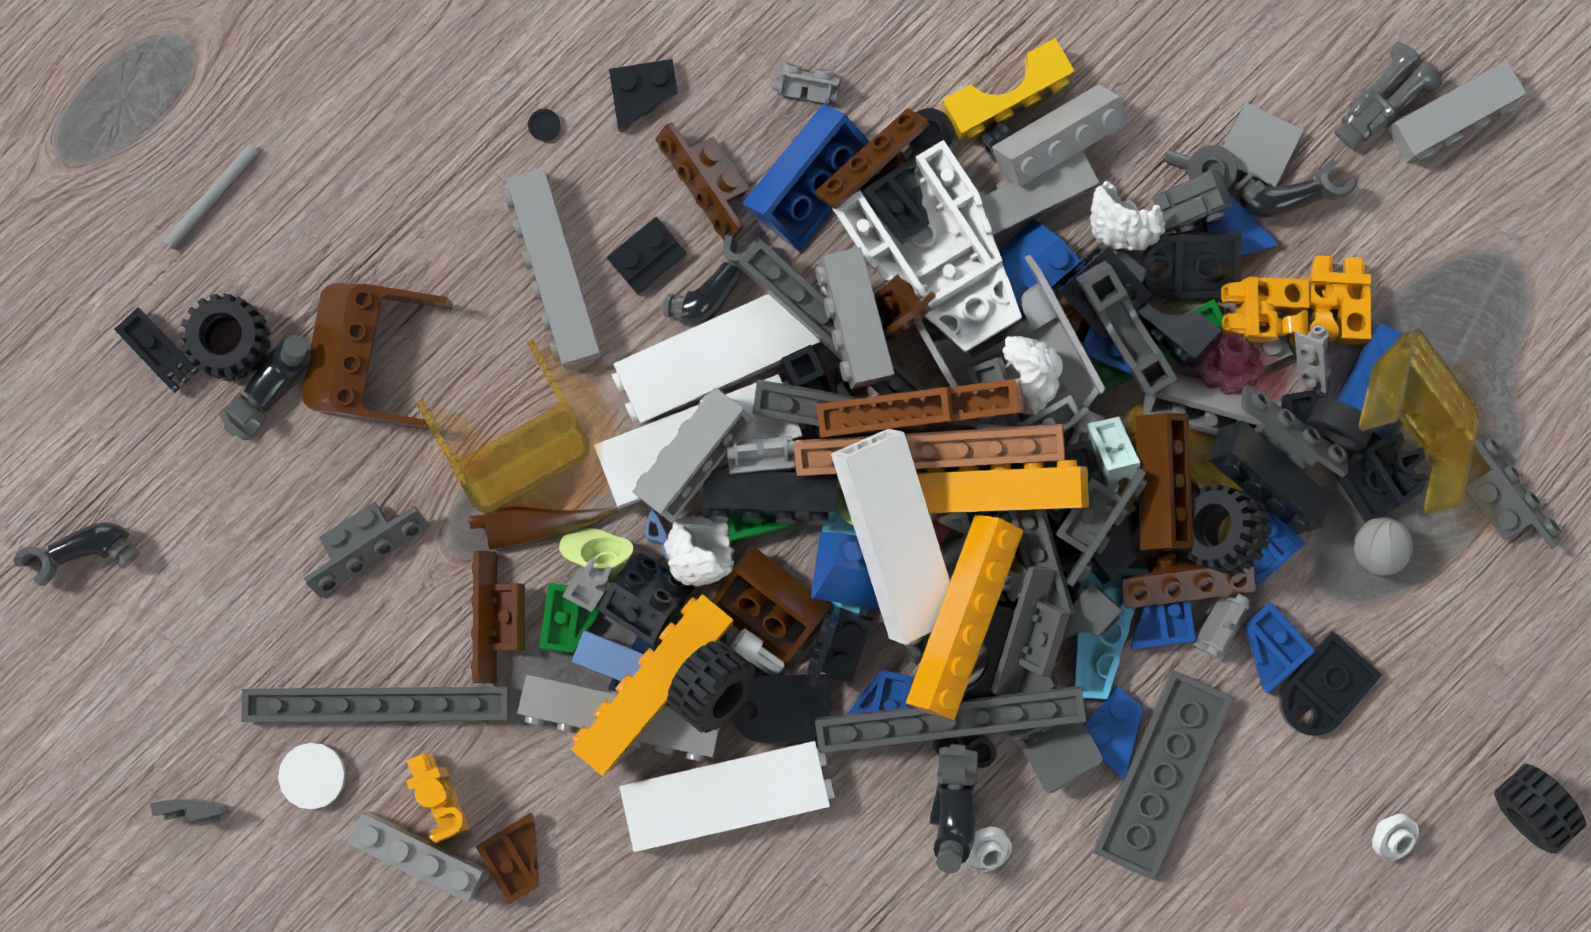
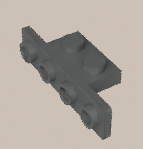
(1292, 437)
(1506, 500)
(1088, 526)
(361, 543)
(1033, 634)

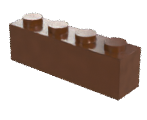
(1167, 496)

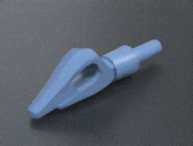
(662, 533)

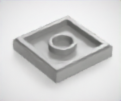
(1262, 144)

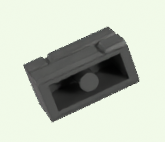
(1194, 201)

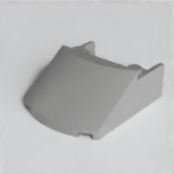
(1047, 324)

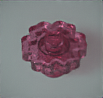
(1231, 365)

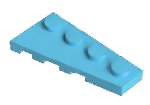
(1099, 655)

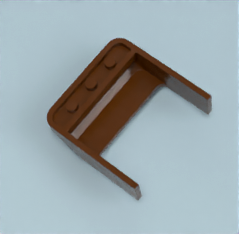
(344, 348)

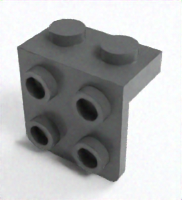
(1059, 753)

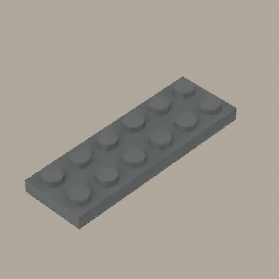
(1162, 774)

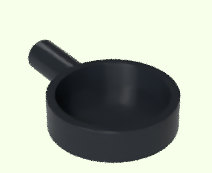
(939, 129)

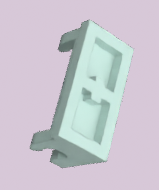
(1113, 451)

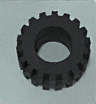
(206, 318)
(1246, 534)
(711, 686)
(1540, 808)

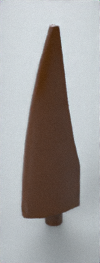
(525, 525)

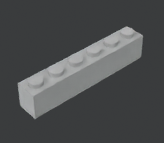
(553, 268)
(575, 707)

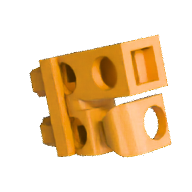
(1341, 291)
(1258, 308)
(438, 793)

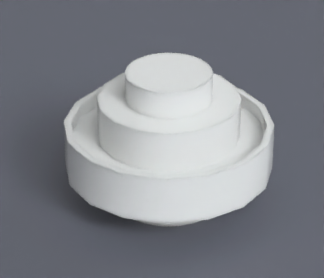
(1395, 837)
(989, 849)

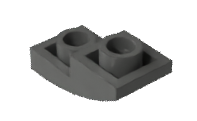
(196, 809)

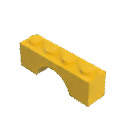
(973, 110)

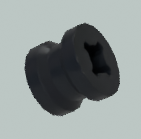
(990, 139)

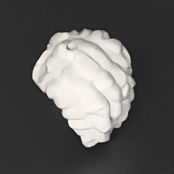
(1121, 223)
(1036, 367)
(699, 550)

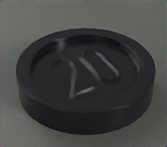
(544, 125)

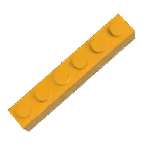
(1005, 487)
(964, 616)
(647, 691)

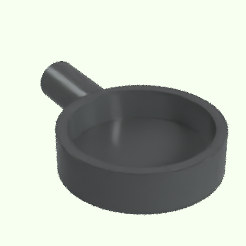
(1207, 159)

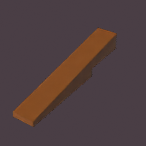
(921, 408)

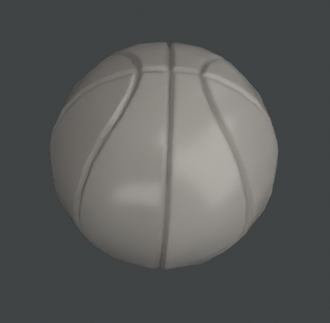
(1383, 546)

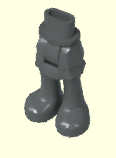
(1371, 111)

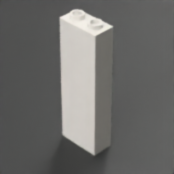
(709, 357)
(634, 452)
(894, 533)
(726, 795)

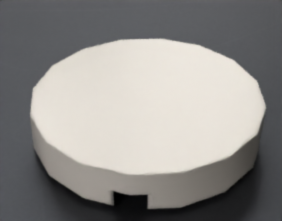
(312, 775)

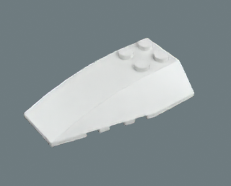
(949, 257)

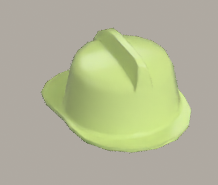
(595, 543)

